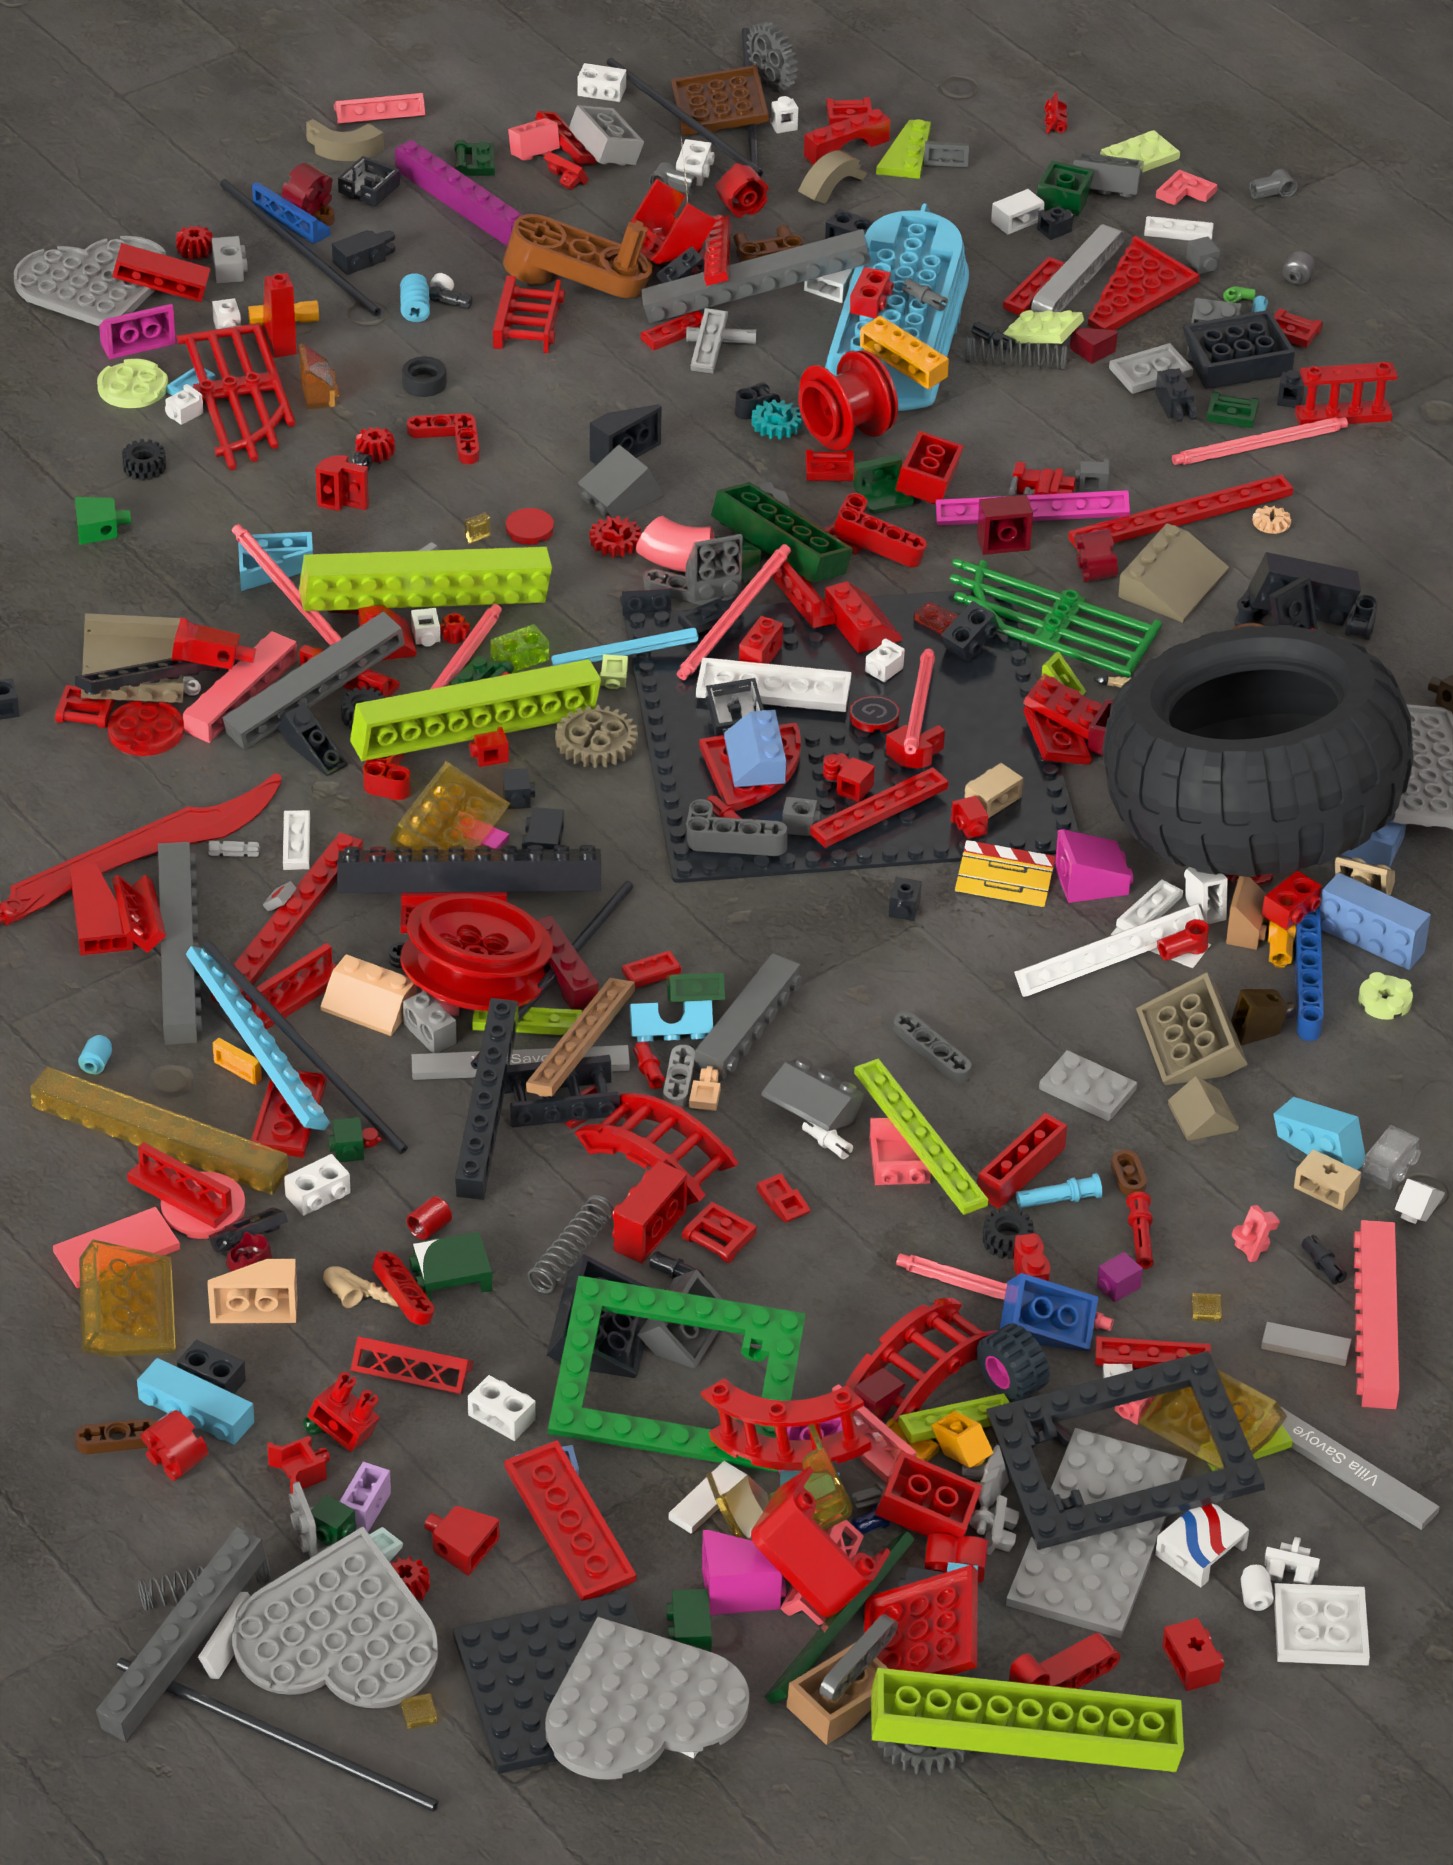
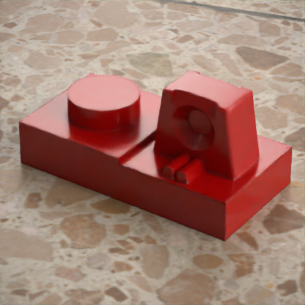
(571, 173)

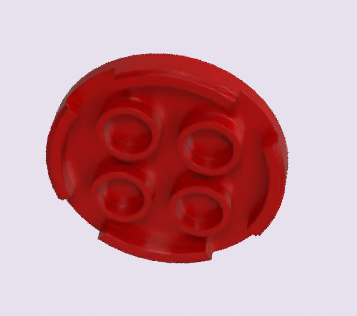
(145, 728)

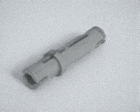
(729, 336)

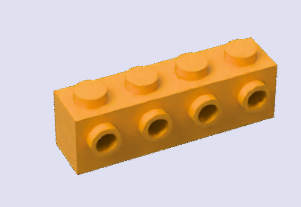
(904, 352)

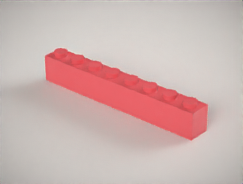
(1377, 1316)

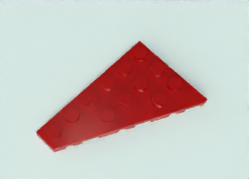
(1139, 284)

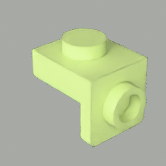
(614, 671)

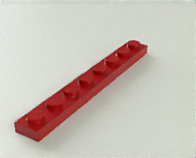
(718, 252)

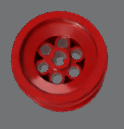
(857, 396)

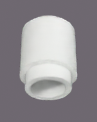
(1256, 1588)

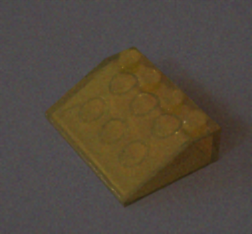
(450, 813)
(125, 1301)
(1180, 1421)

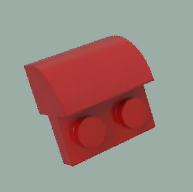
(341, 484)

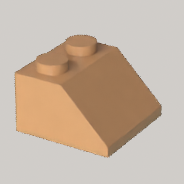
(1246, 918)

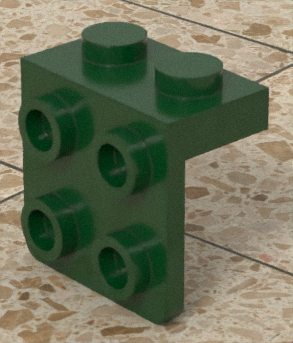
(877, 483)

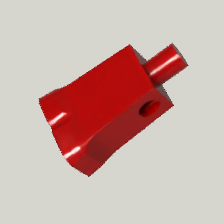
(209, 646)

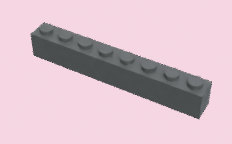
(314, 679)
(180, 1634)

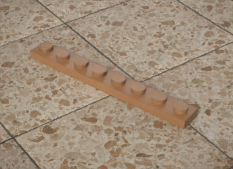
(580, 1037)

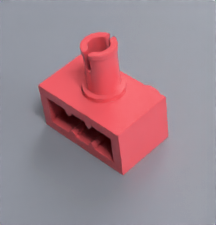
(534, 139)

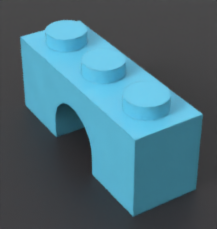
(646, 1022)

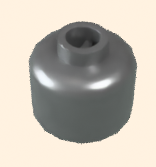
(1298, 268)

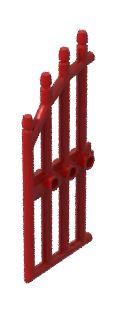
(233, 386)

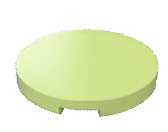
(132, 383)

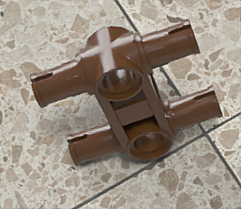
(754, 249)

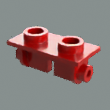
(1055, 114)

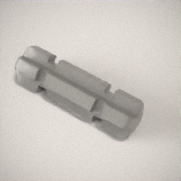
(233, 848)

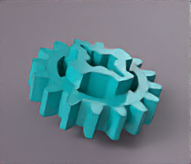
(776, 419)

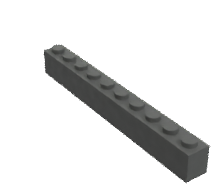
(758, 276)
(178, 914)

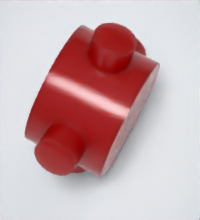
(370, 1137)

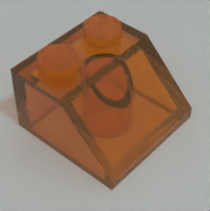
(316, 379)

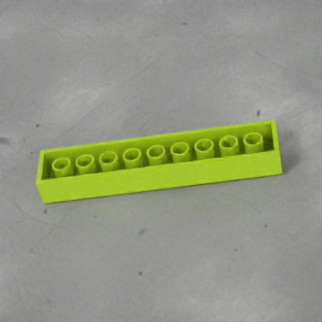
(425, 578)
(472, 708)
(1026, 1720)

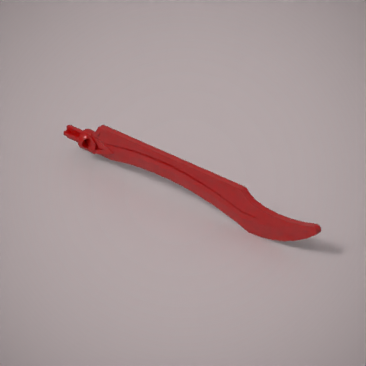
(185, 825)

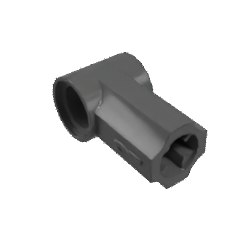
(666, 173)
(1278, 183)

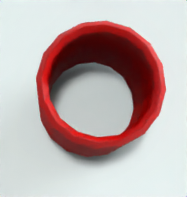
(429, 1218)

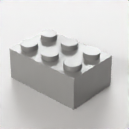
(606, 135)

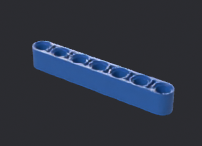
(1309, 977)

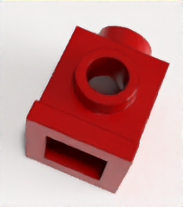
(490, 748)
(970, 816)

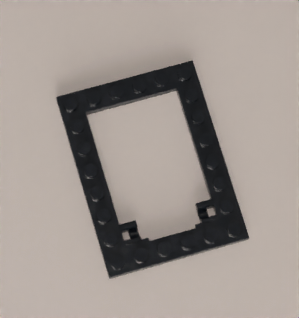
(1049, 1514)

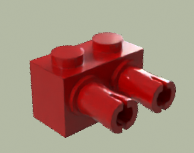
(344, 1415)

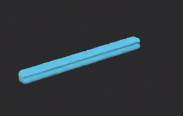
(629, 647)

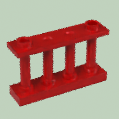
(508, 306)
(1354, 411)

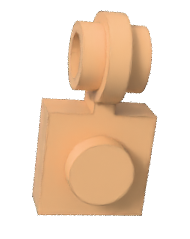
(706, 1091)

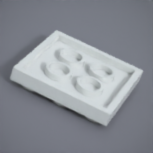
(1321, 1624)

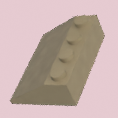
(1171, 574)
(1191, 1033)

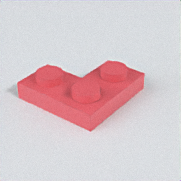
(1185, 184)

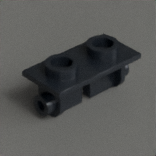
(646, 601)

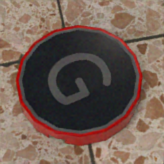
(874, 713)

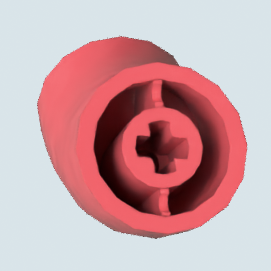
(670, 543)

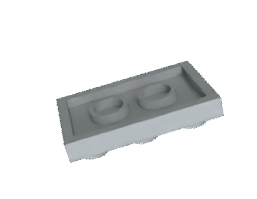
(1140, 369)
(1088, 1085)

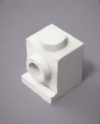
(784, 110)
(184, 405)
(425, 633)
(885, 660)

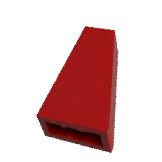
(279, 315)
(96, 913)

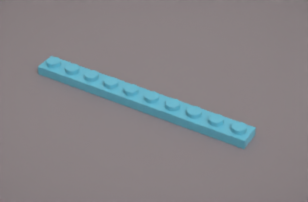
(259, 1040)

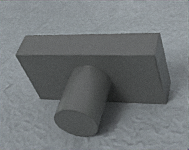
(946, 154)

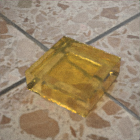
(477, 527)
(1206, 1307)
(418, 1711)

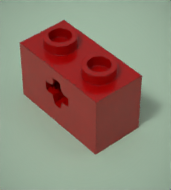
(762, 641)
(1192, 1654)

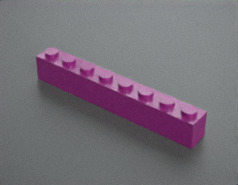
(456, 190)

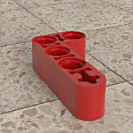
(877, 534)
(386, 778)
(1069, 1668)

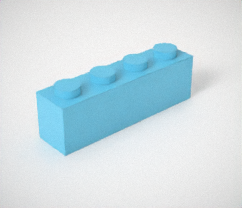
(198, 1400)

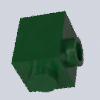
(347, 1140)
(333, 1520)

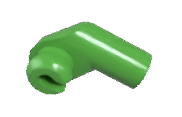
(1238, 293)

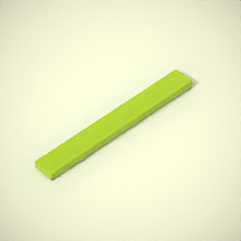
(921, 1136)

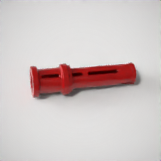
(1140, 1220)

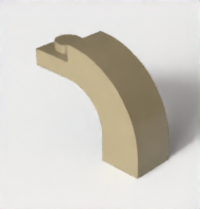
(345, 145)
(827, 173)
(747, 1504)

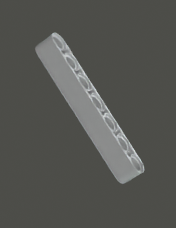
(1078, 270)

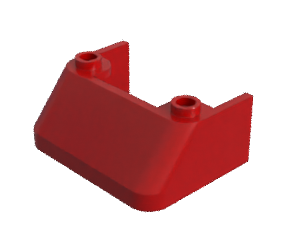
(666, 234)
(807, 1553)

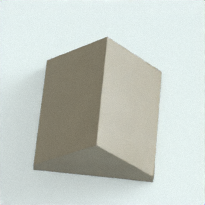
(1201, 1110)

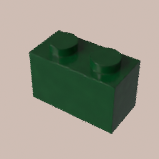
(690, 1618)

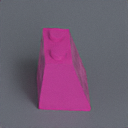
(1091, 867)
(739, 1576)

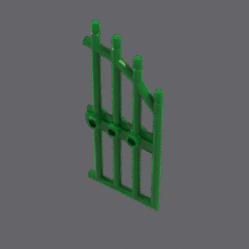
(1057, 618)

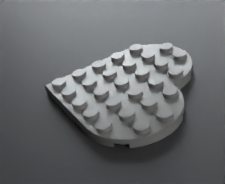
(81, 280)
(338, 1625)
(639, 1696)

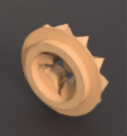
(1280, 523)

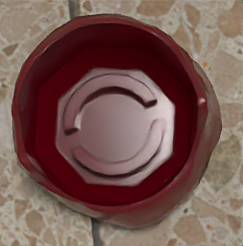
(248, 1251)

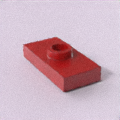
(651, 969)

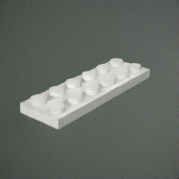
(781, 684)

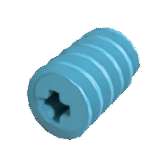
(414, 298)

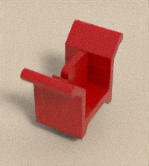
(299, 1462)

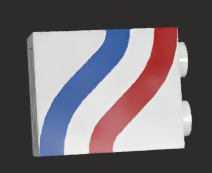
(1199, 1541)

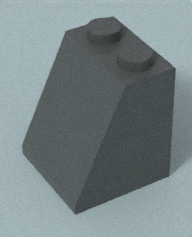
(619, 484)

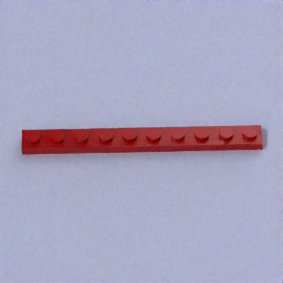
(1192, 509)
(293, 913)

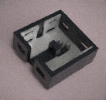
(369, 183)
(731, 702)

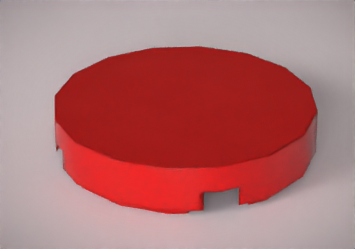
(529, 526)

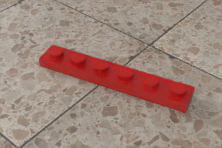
(878, 807)

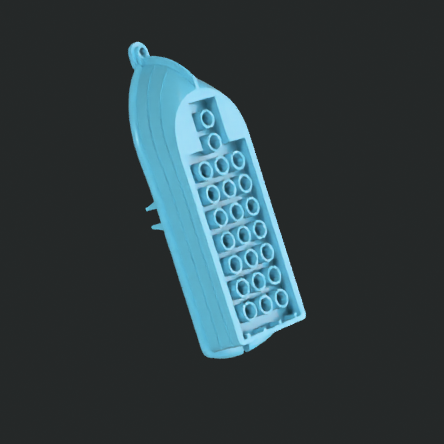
(930, 253)

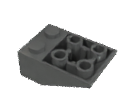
(1209, 310)
(715, 568)

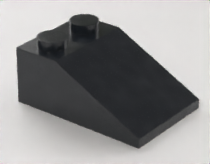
(633, 429)

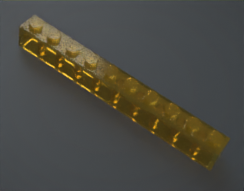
(162, 1129)

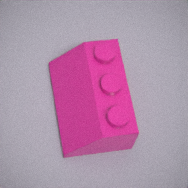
(138, 331)

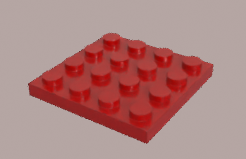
(933, 1621)

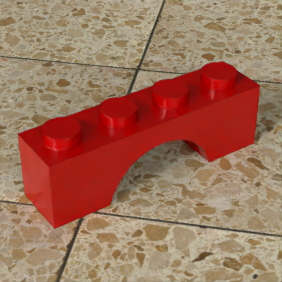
(870, 127)

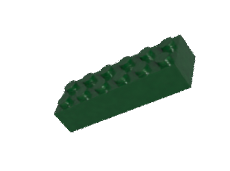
(771, 524)

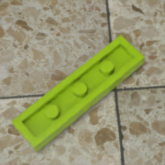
(537, 1020)
(918, 1424)

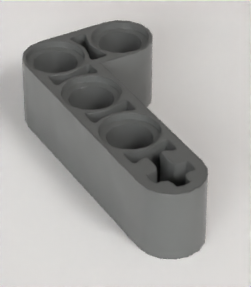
(733, 834)

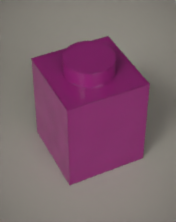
(1119, 1277)

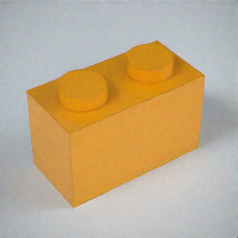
(962, 1439)

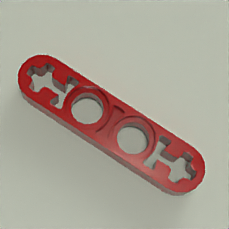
(403, 1288)

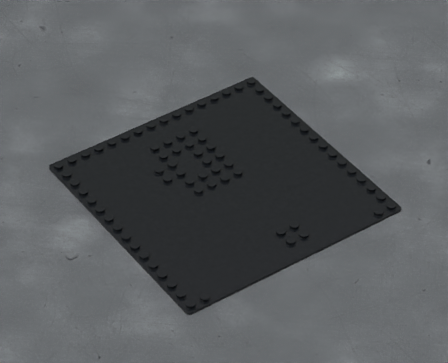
(971, 700)

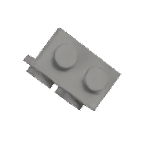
(303, 1520)

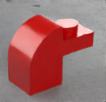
(930, 743)

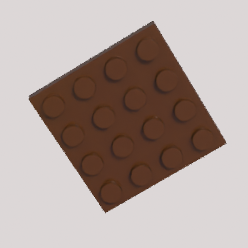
(721, 99)

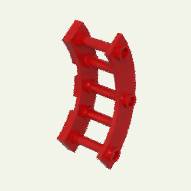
(642, 1151)
(910, 1330)
(782, 1452)

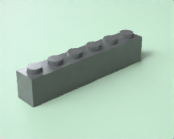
(748, 1015)

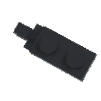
(706, 615)
(265, 1221)

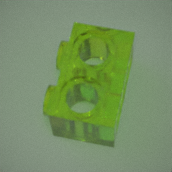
(521, 648)

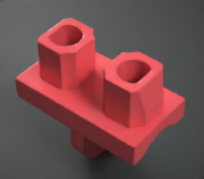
(1253, 1234)

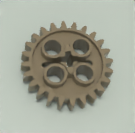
(596, 736)

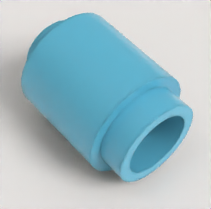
(95, 1054)

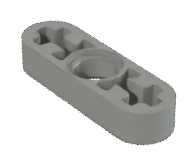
(676, 1067)

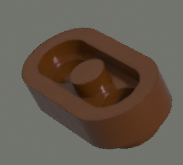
(1128, 1172)

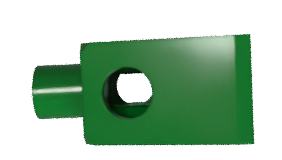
(98, 519)

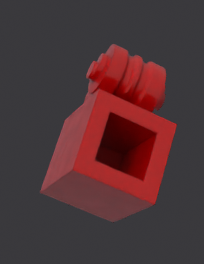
(852, 775)

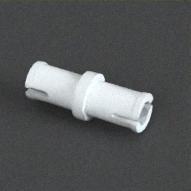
(829, 1140)

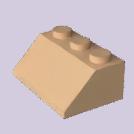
(367, 994)

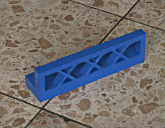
(289, 214)

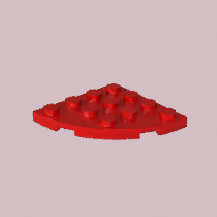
(717, 761)

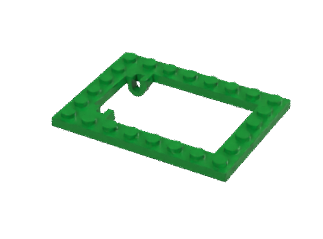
(773, 1328)

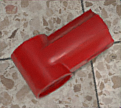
(1191, 939)

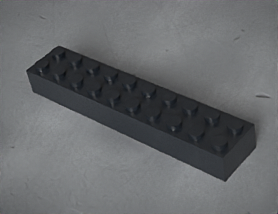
(469, 870)

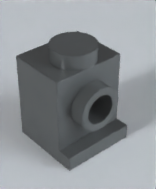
(1092, 476)

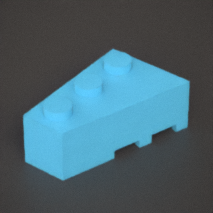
(285, 550)
(1322, 1129)

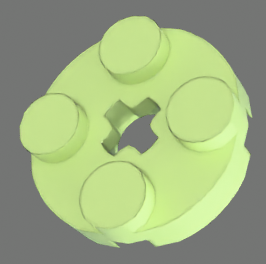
(1379, 985)

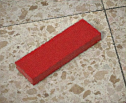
(671, 331)

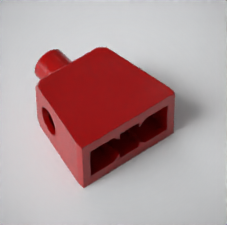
(463, 1537)

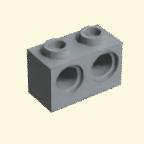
(429, 1022)

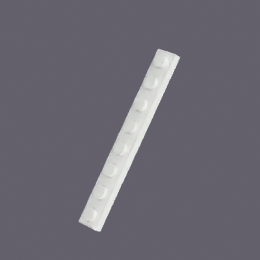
(1103, 952)

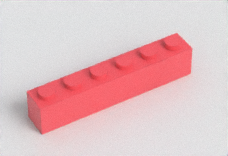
(245, 680)

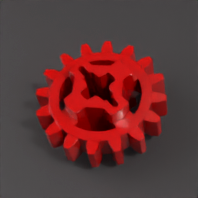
(614, 536)

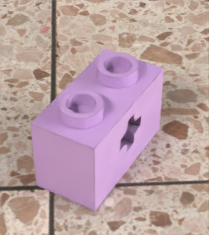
(367, 1494)

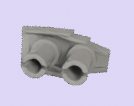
(992, 1477)

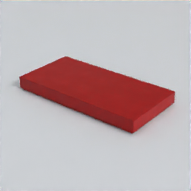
(278, 1124)

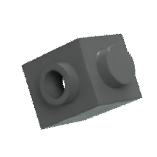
(1203, 255)

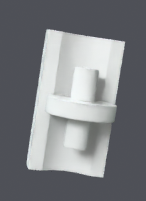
(1292, 1559)

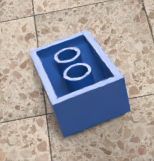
(1050, 1312)

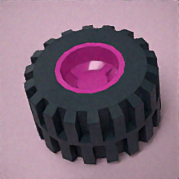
(1013, 1362)

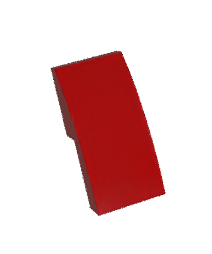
(782, 1200)

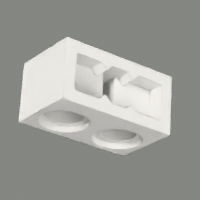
(602, 82)
(696, 159)
(317, 1184)
(501, 1407)

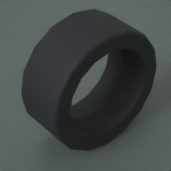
(420, 366)

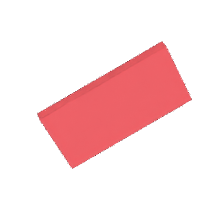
(140, 1231)

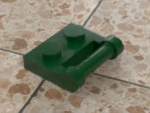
(482, 158)
(1232, 410)
(480, 669)

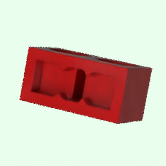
(871, 292)
(1292, 900)

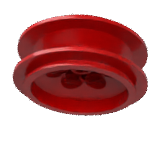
(475, 951)

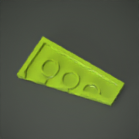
(907, 152)

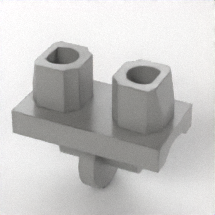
(992, 1523)

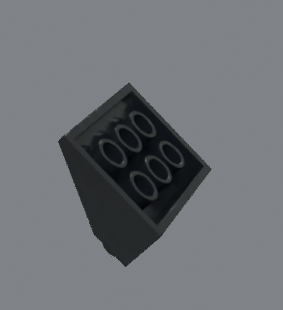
(1238, 349)
(617, 1341)

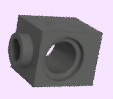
(800, 815)

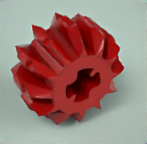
(194, 242)
(376, 442)
(413, 1575)

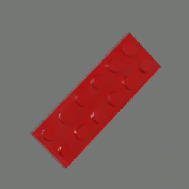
(570, 1521)

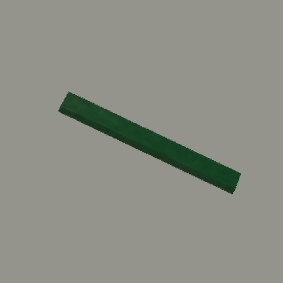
(835, 1624)

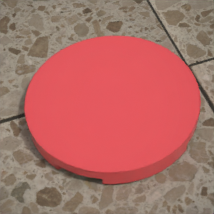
(197, 1229)

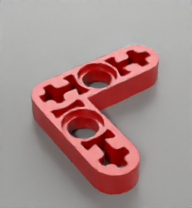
(425, 427)

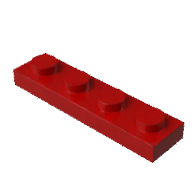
(567, 139)
(1022, 297)
(1142, 1352)

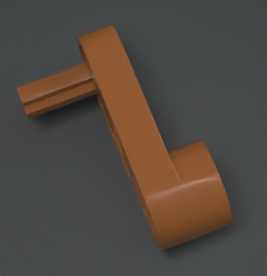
(548, 247)

